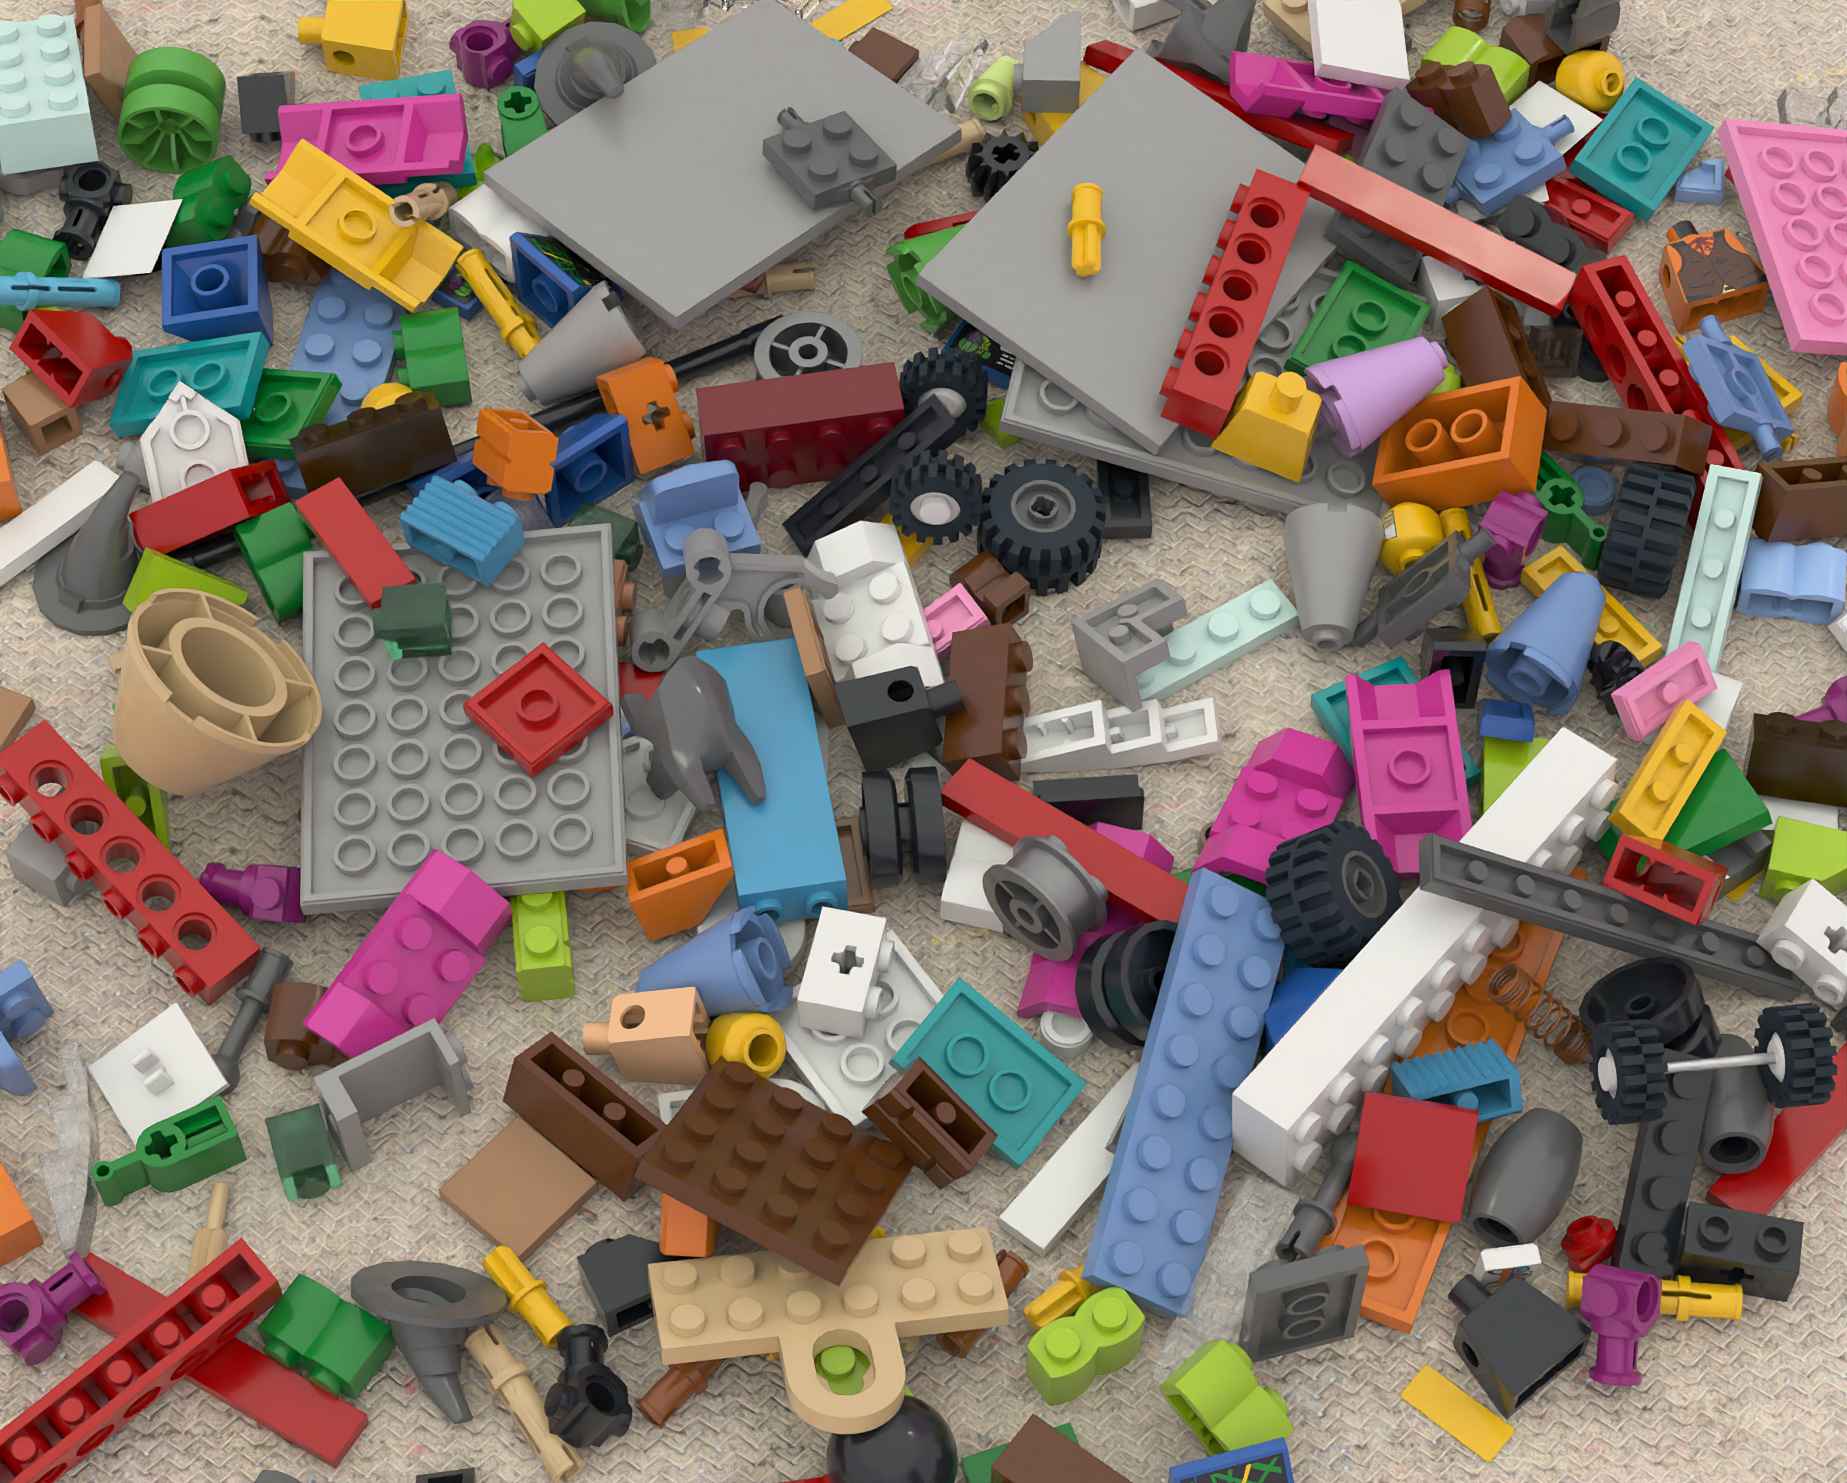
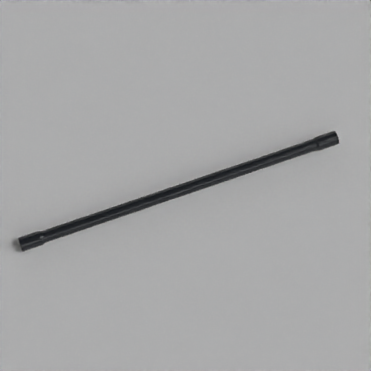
(553, 418)

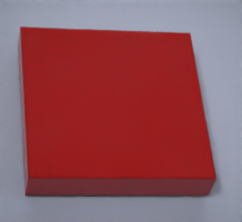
(538, 709)
(1412, 1157)

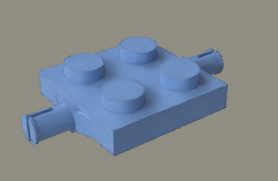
(1509, 163)
(1737, 388)

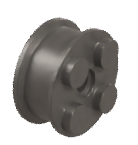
(805, 345)
(1045, 897)

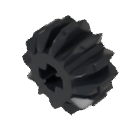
(996, 162)

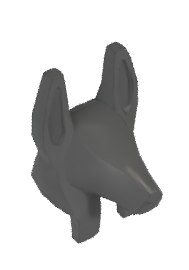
(1206, 36)
(693, 735)

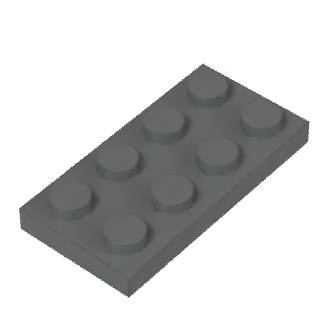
(1414, 152)

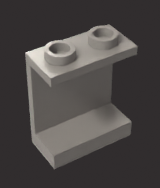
(387, 1079)

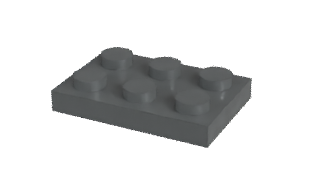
(1303, 1302)

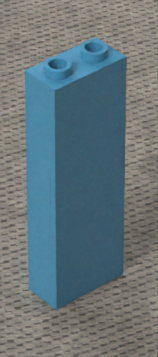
(789, 844)

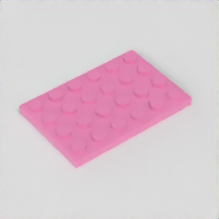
(1797, 213)

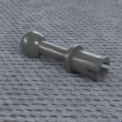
(256, 995)
(1315, 1216)

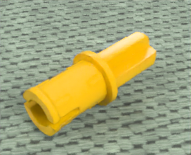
(1086, 229)
(527, 1295)
(1060, 1299)

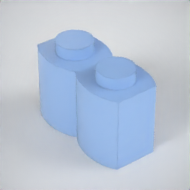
(1792, 581)

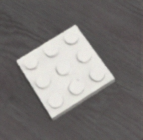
(851, 1069)

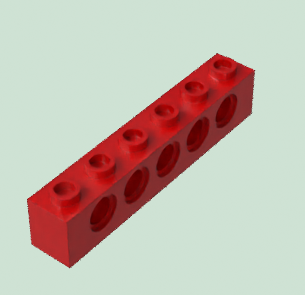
(1235, 304)
(1642, 355)
(47, 758)
(137, 1367)

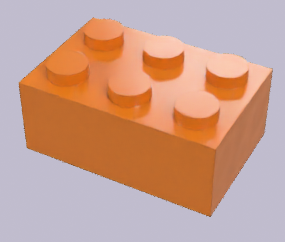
(1463, 447)

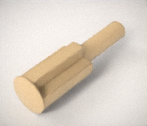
(211, 1239)

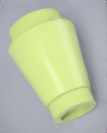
(993, 90)

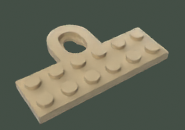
(773, 1305)

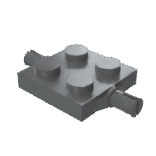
(830, 160)
(1423, 590)

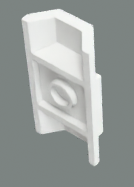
(877, 613)

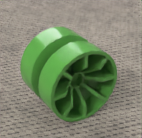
(171, 110)

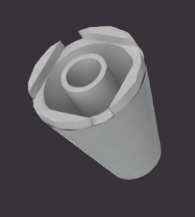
(584, 344)
(1331, 569)

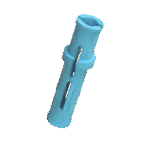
(29, 291)

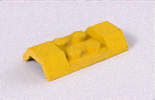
(351, 229)

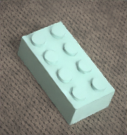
(43, 96)

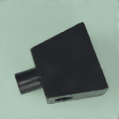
(895, 715)
(1514, 1339)

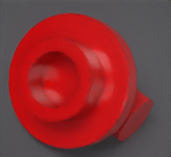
(1588, 1242)

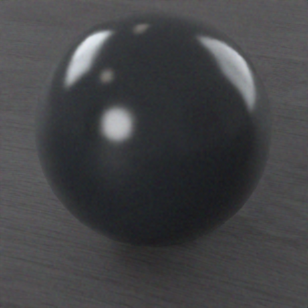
(906, 1449)

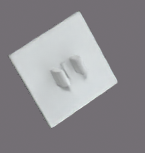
(158, 1072)

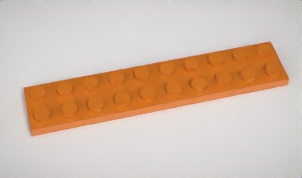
(1408, 1247)

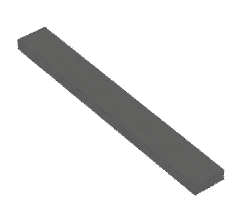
(1598, 915)

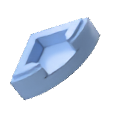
(1702, 184)

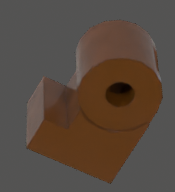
(994, 588)

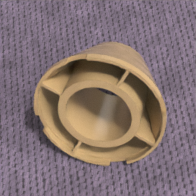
(207, 693)

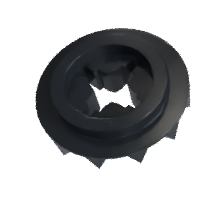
(1606, 664)

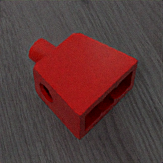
(72, 354)
(1670, 880)

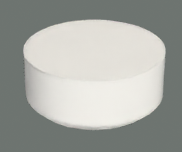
(1065, 1034)

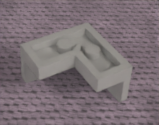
(1128, 638)

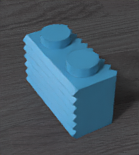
(463, 529)
(1467, 1077)

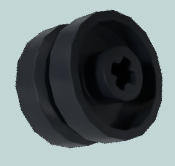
(903, 827)
(1122, 981)
(1659, 992)

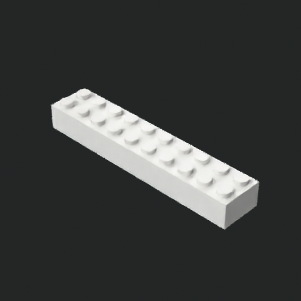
(1414, 968)

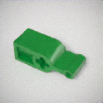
(1565, 517)
(199, 1146)

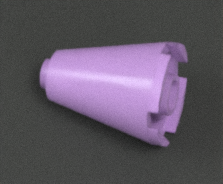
(1374, 389)

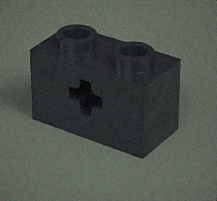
(1741, 1249)

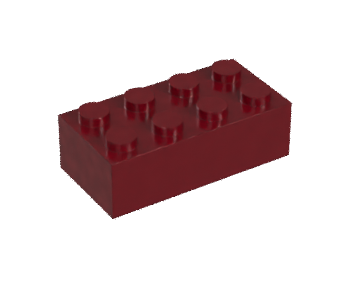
(798, 424)

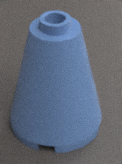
(1548, 645)
(730, 964)

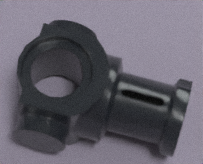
(89, 197)
(588, 1397)

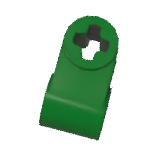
(519, 118)

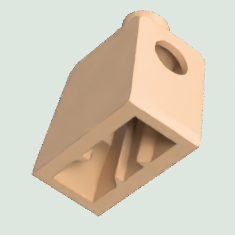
(654, 1036)

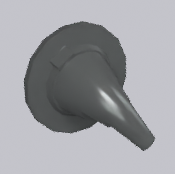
(588, 65)
(89, 573)
(429, 1317)

